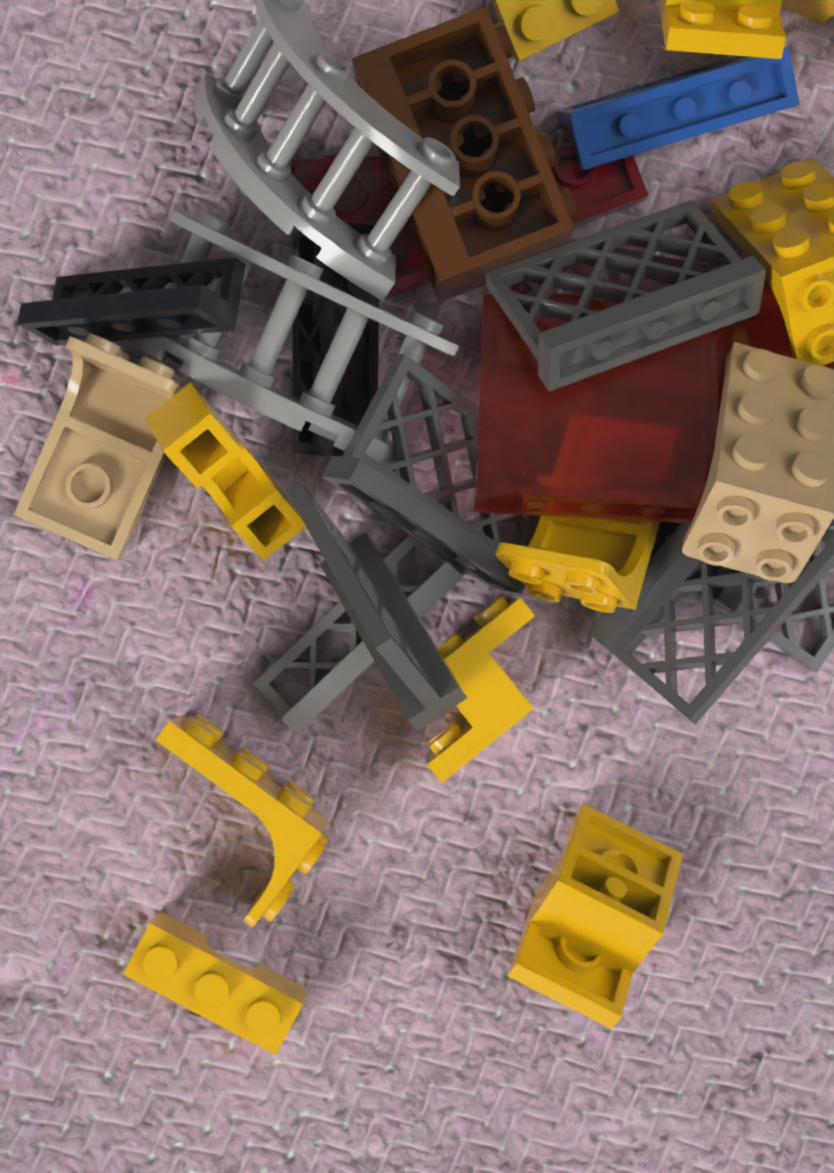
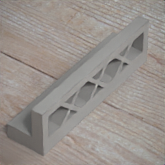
(359, 657)

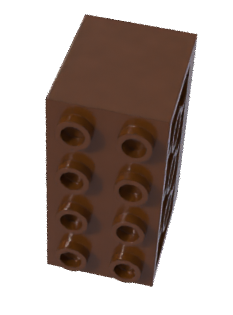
(462, 92)

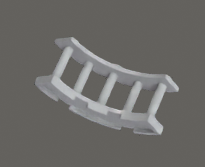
(265, 170)
(254, 380)

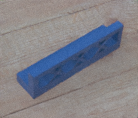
(678, 107)

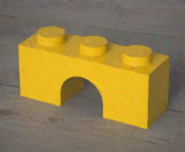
(222, 464)
(237, 997)

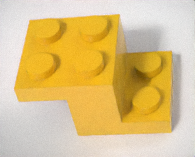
(724, 27)
(492, 698)
(596, 916)

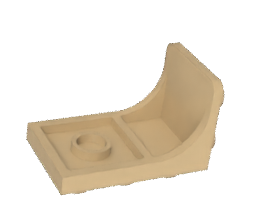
(100, 449)
(769, 467)

